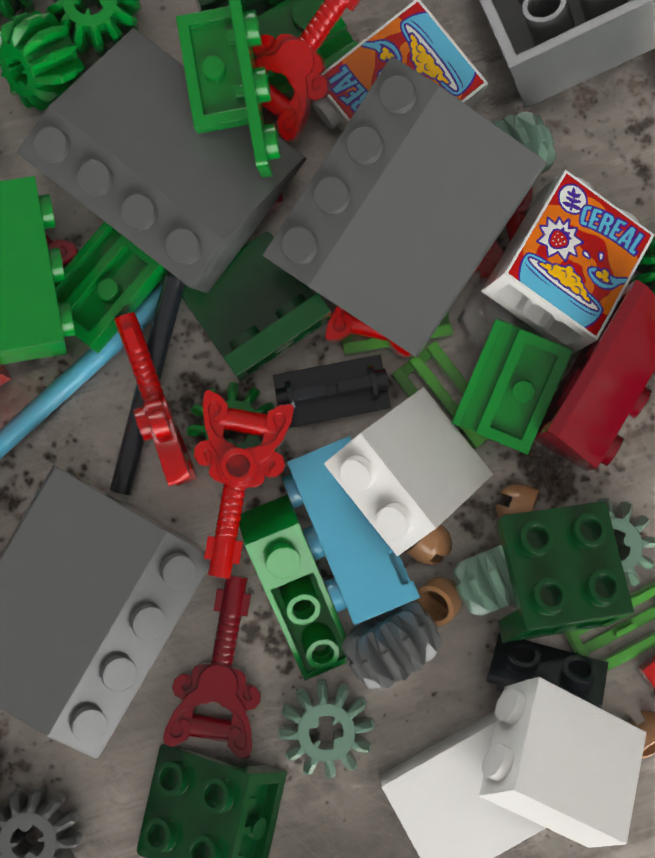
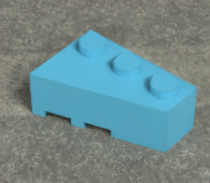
(364, 567)

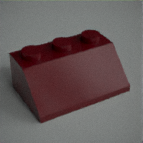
(604, 385)

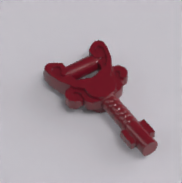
(218, 682)

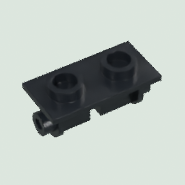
(334, 390)
(528, 660)

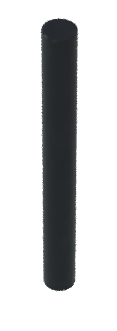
(158, 346)

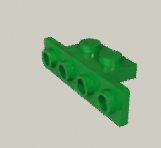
(223, 78)

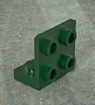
(256, 310)
(562, 571)
(209, 808)

